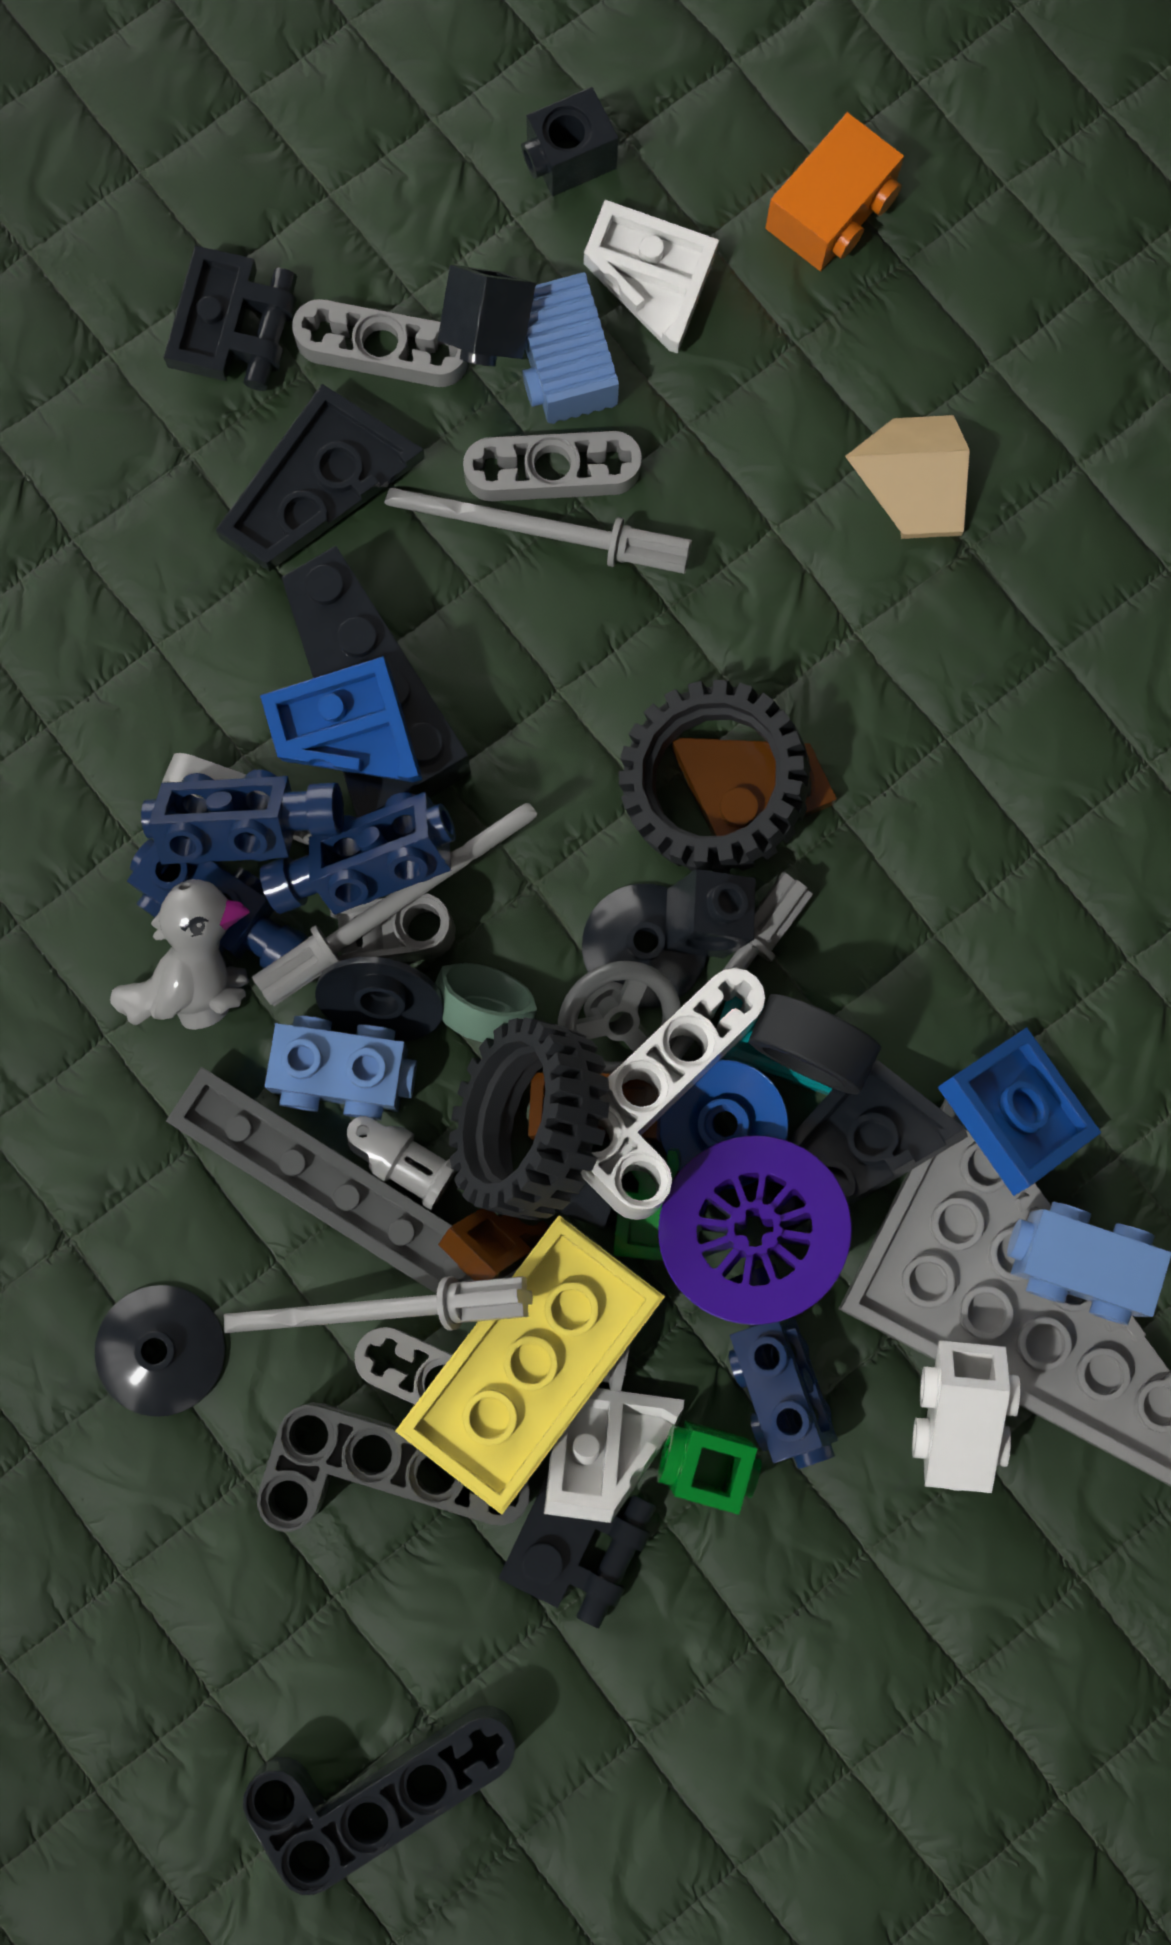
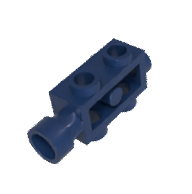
(235, 820)
(377, 859)
(251, 932)
(782, 1388)

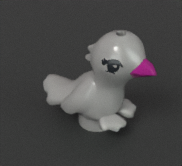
(193, 973)

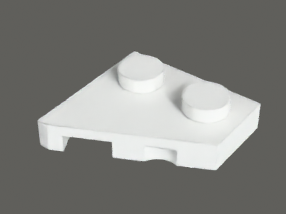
(651, 268)
(607, 1452)

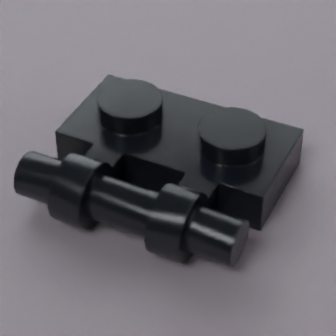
(212, 312)
(550, 1552)

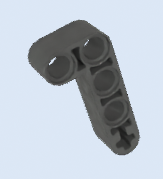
(341, 1460)

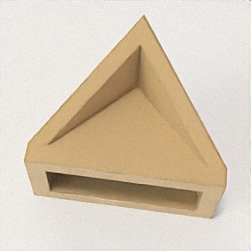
(917, 474)

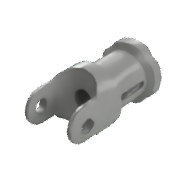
(398, 1157)

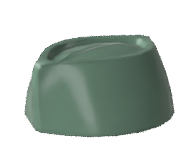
(482, 999)

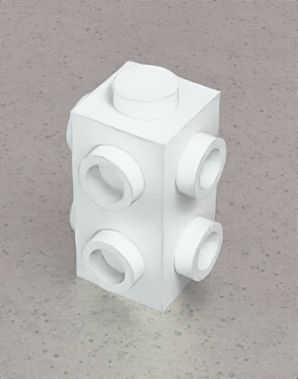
(966, 1416)

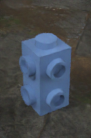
(358, 1070)
(1071, 1257)

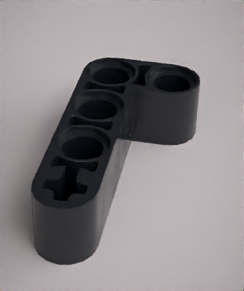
(388, 1787)

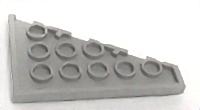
(947, 1277)

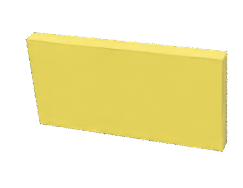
(527, 1377)

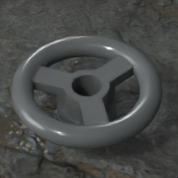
(605, 997)

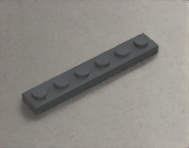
(316, 1179)

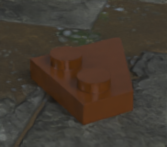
(737, 779)

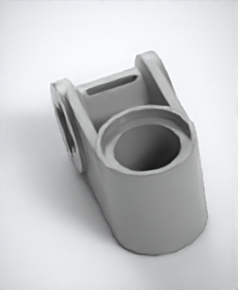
(392, 938)

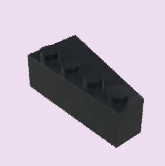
(344, 630)

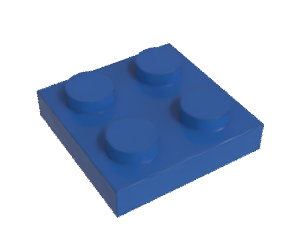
(1019, 1111)

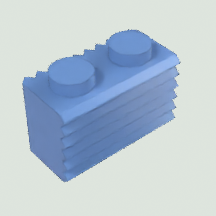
(568, 352)

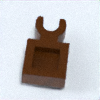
(491, 1243)

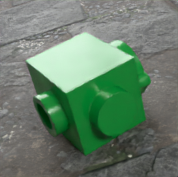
(709, 1466)

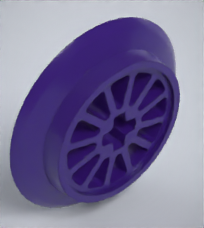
(729, 1165)

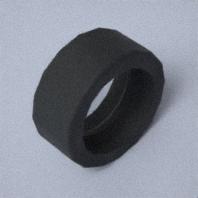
(815, 1043)

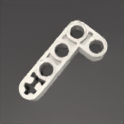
(670, 1080)

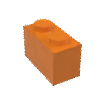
(835, 193)

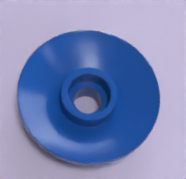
(730, 1088)

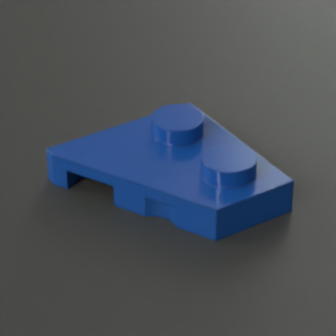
(344, 723)

